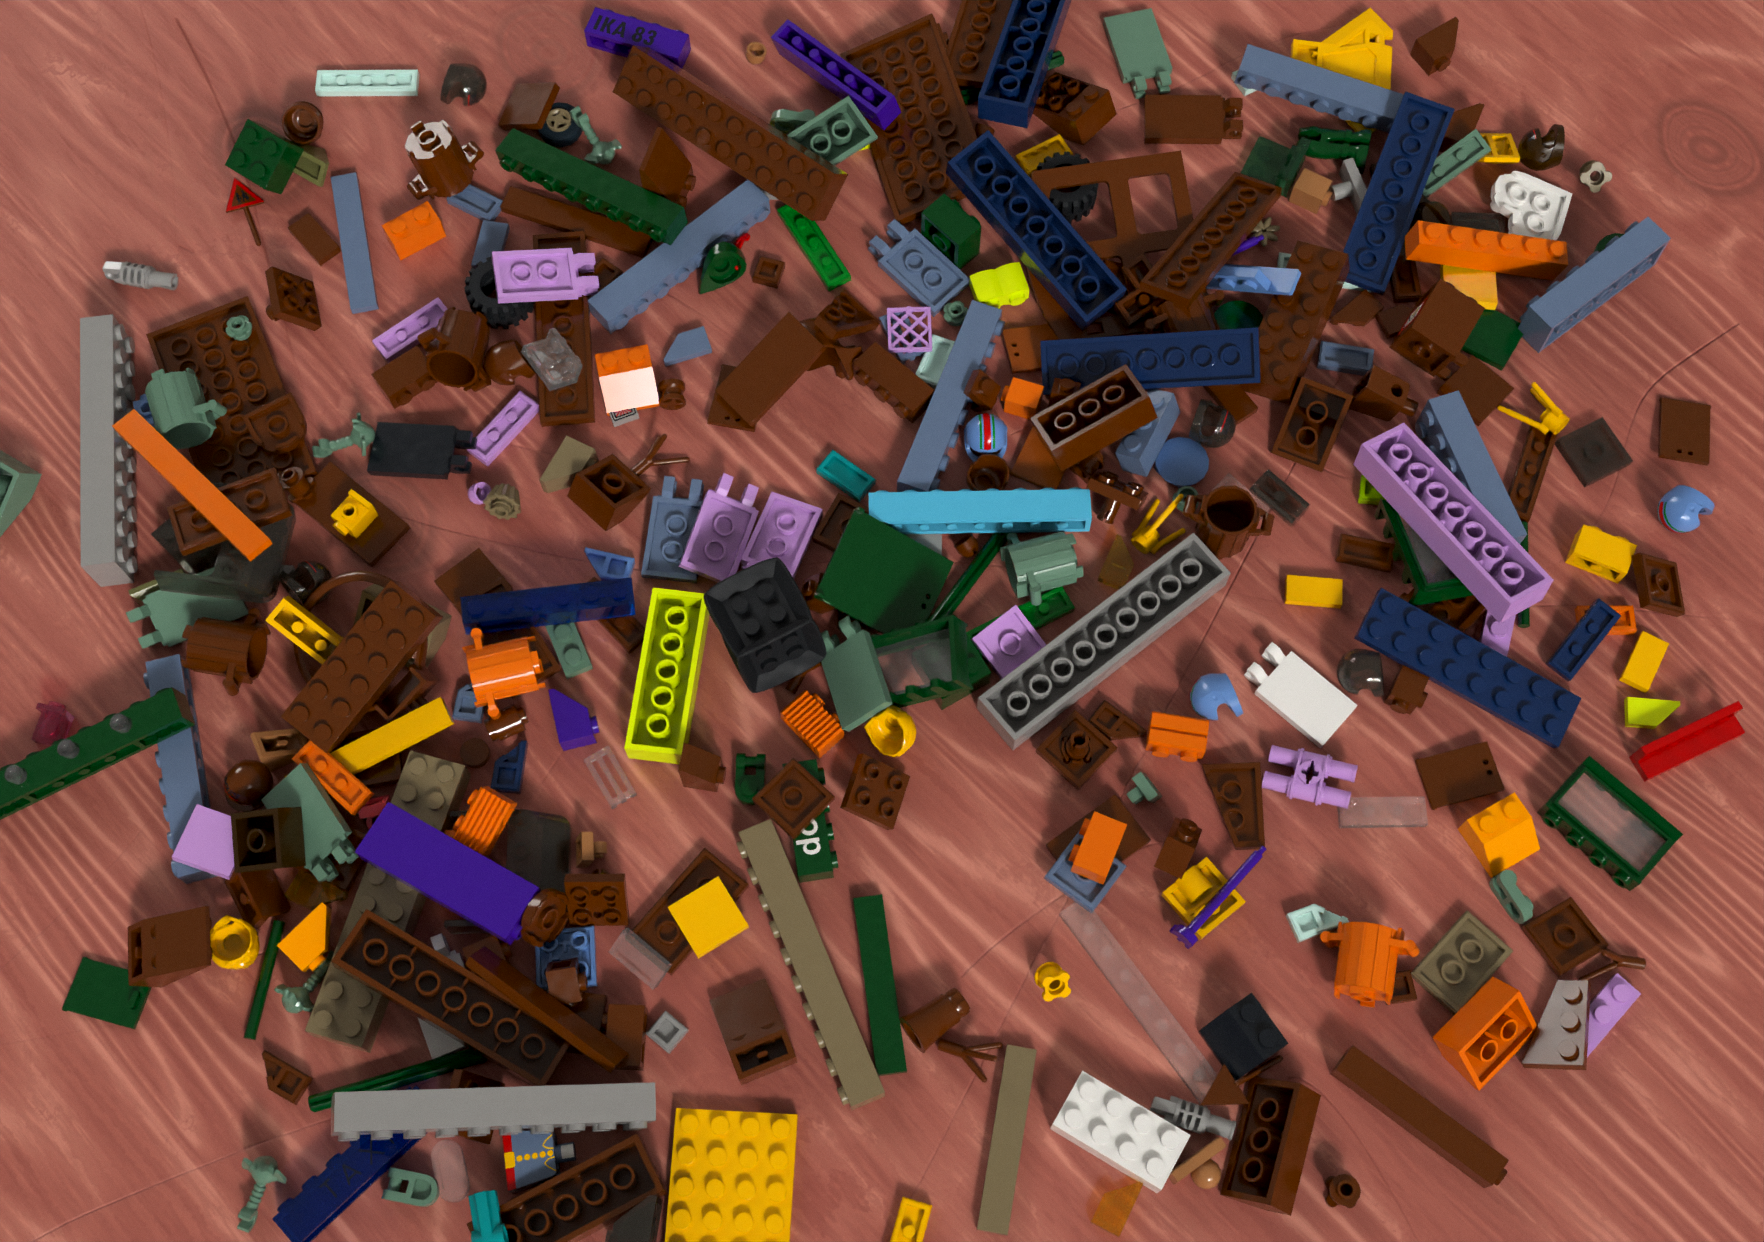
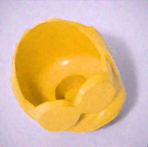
(891, 731)
(234, 944)

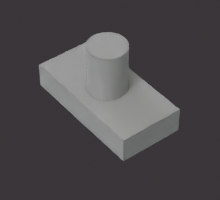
(1352, 185)

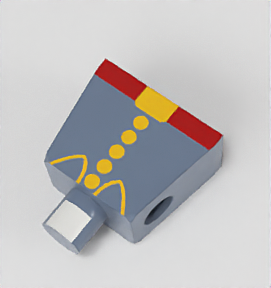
(534, 1159)

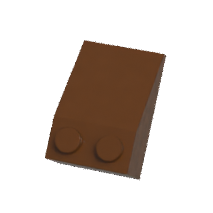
(667, 169)
(1312, 424)

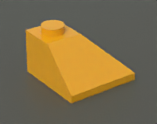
(309, 939)

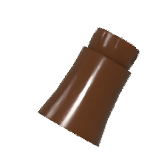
(934, 1019)

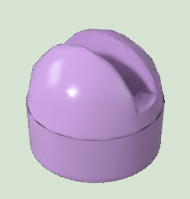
(477, 498)

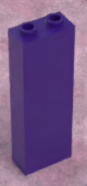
(448, 872)

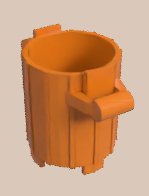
(502, 670)
(1367, 960)

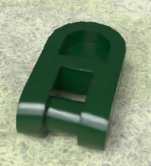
(749, 785)

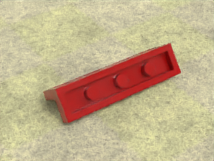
(1688, 742)

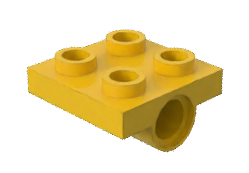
(1194, 892)

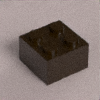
(268, 839)

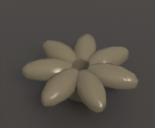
(1266, 230)

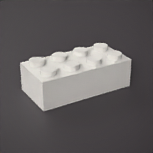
(1120, 1132)

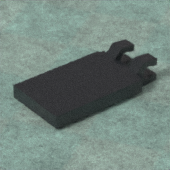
(419, 451)

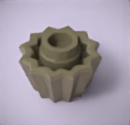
(503, 502)

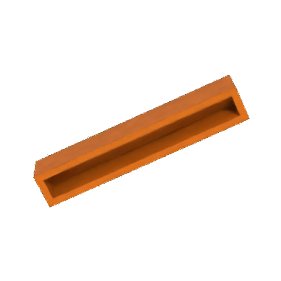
(1486, 250)

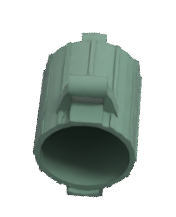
(181, 408)
(1040, 564)

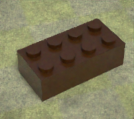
(1094, 417)

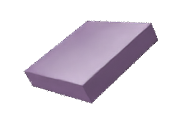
(1008, 642)
(207, 843)

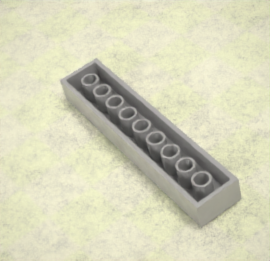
(104, 455)
(1102, 641)
(492, 1109)

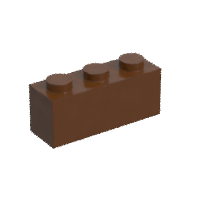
(892, 382)

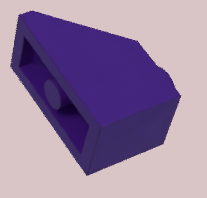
(572, 722)

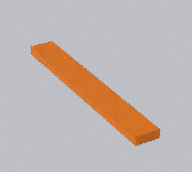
(192, 485)

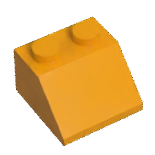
(1501, 835)

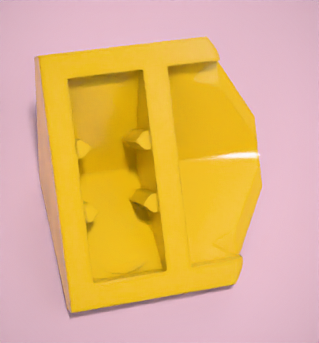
(1502, 149)

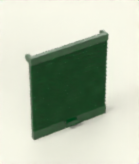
(882, 575)

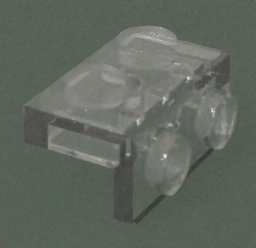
(553, 360)

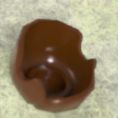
(987, 473)

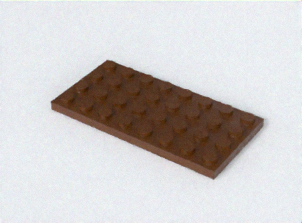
(932, 118)
(236, 376)

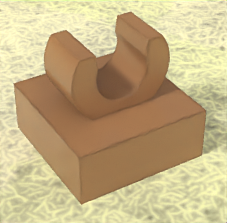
(588, 850)

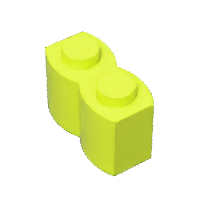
(1000, 286)

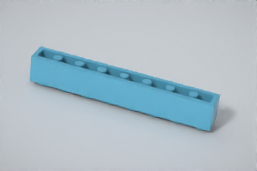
(983, 511)

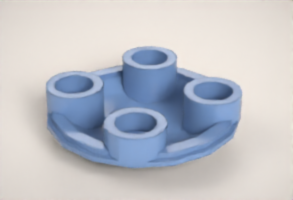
(1182, 462)

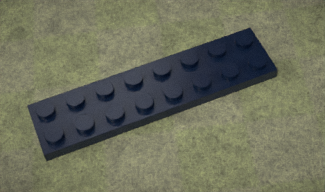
(1395, 191)
(1157, 359)
(1468, 668)

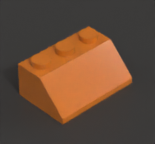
(1486, 1032)

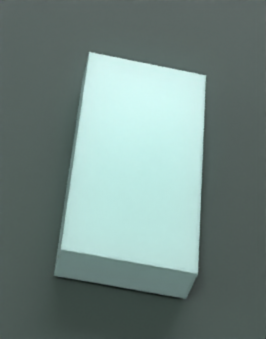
(934, 362)

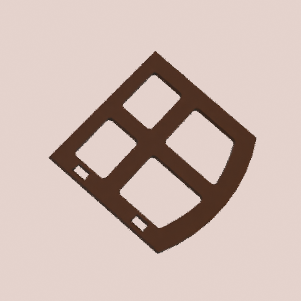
(1128, 242)

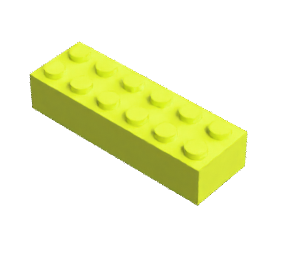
(667, 676)

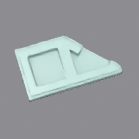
(1312, 921)

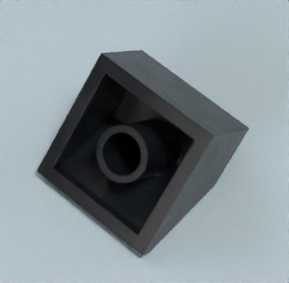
(1243, 1036)

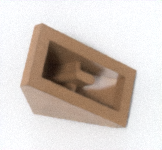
(278, 746)

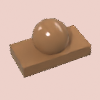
(1203, 1170)

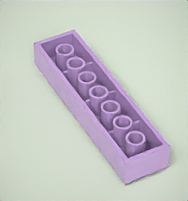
(1452, 522)

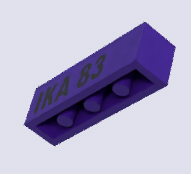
(618, 34)

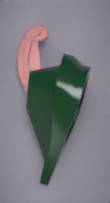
(723, 265)

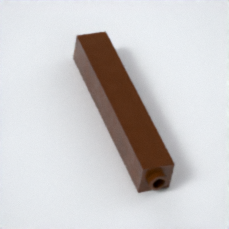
(1420, 1118)

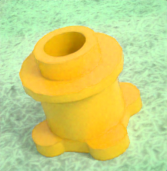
(1052, 980)

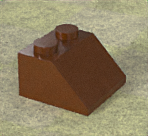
(607, 491)

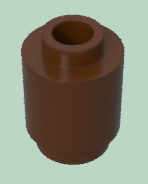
(509, 723)

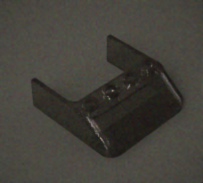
(234, 574)
(535, 851)

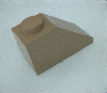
(567, 462)

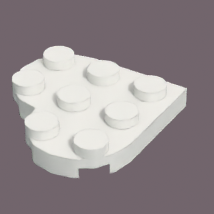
(1530, 205)

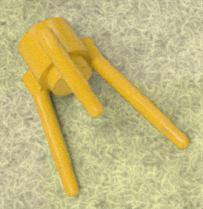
(1553, 417)
(1147, 538)

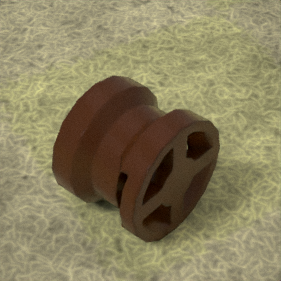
(672, 394)

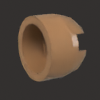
(760, 53)

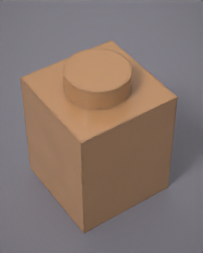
(1311, 191)

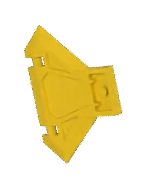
(1352, 53)

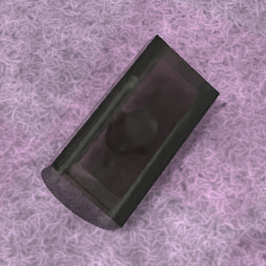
(1279, 498)

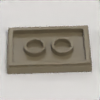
(1461, 962)

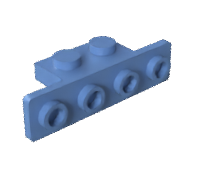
(1256, 279)

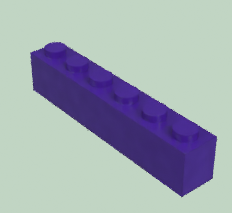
(836, 74)

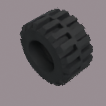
(1075, 203)
(477, 290)

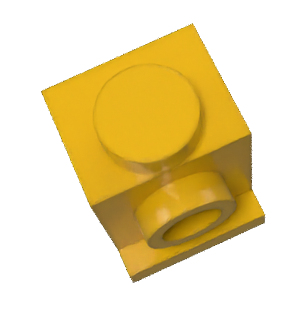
(353, 523)

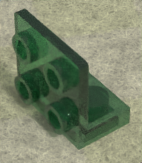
(1276, 163)

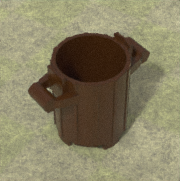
(440, 160)
(1182, 319)
(458, 349)
(1227, 519)
(228, 649)

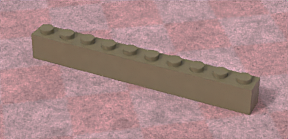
(811, 964)

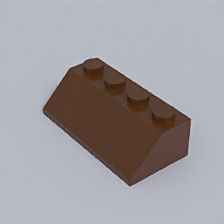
(1271, 1144)

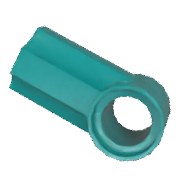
(487, 1218)

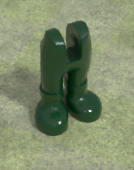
(1337, 144)

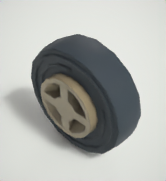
(564, 135)

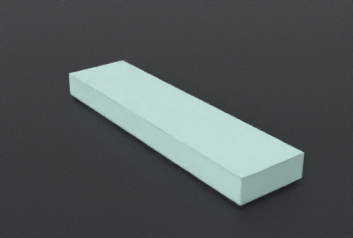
(367, 83)

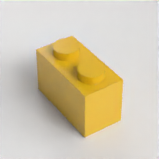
(1601, 553)

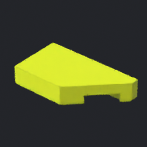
(1647, 712)

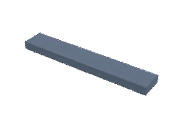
(354, 243)

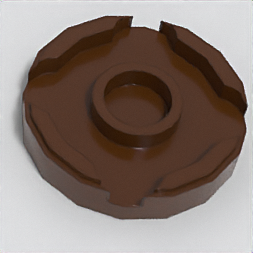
(544, 917)

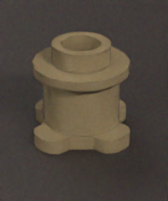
(1598, 179)

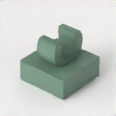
(1144, 789)

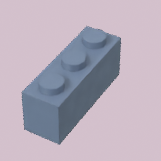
(1141, 447)

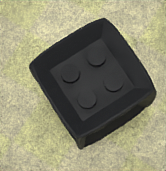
(765, 624)

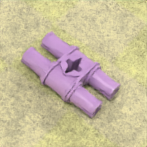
(1302, 763)

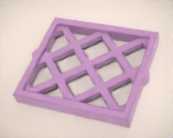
(910, 346)

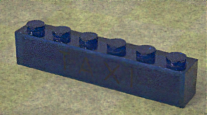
(548, 605)
(339, 1185)

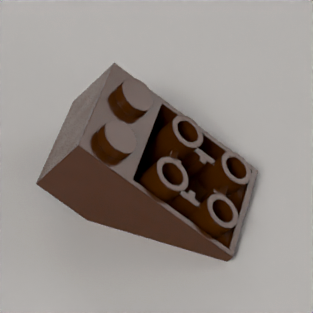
(1074, 107)
(169, 947)
(753, 1031)

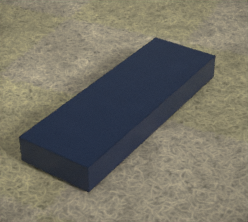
(1583, 639)

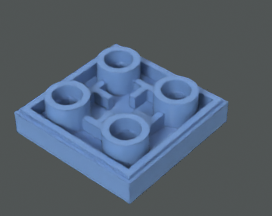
(569, 944)

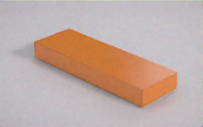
(335, 777)

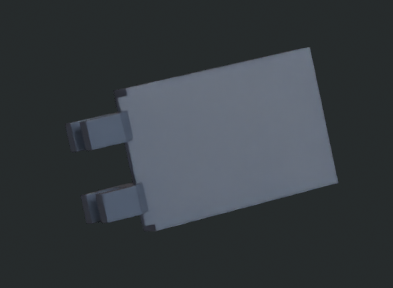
(918, 267)
(669, 531)

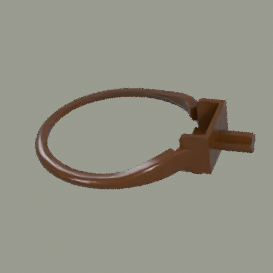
(413, 687)

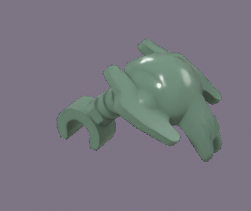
(602, 151)
(361, 435)
(297, 998)
(264, 1171)

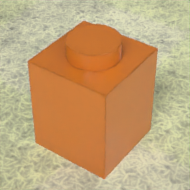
(1022, 398)

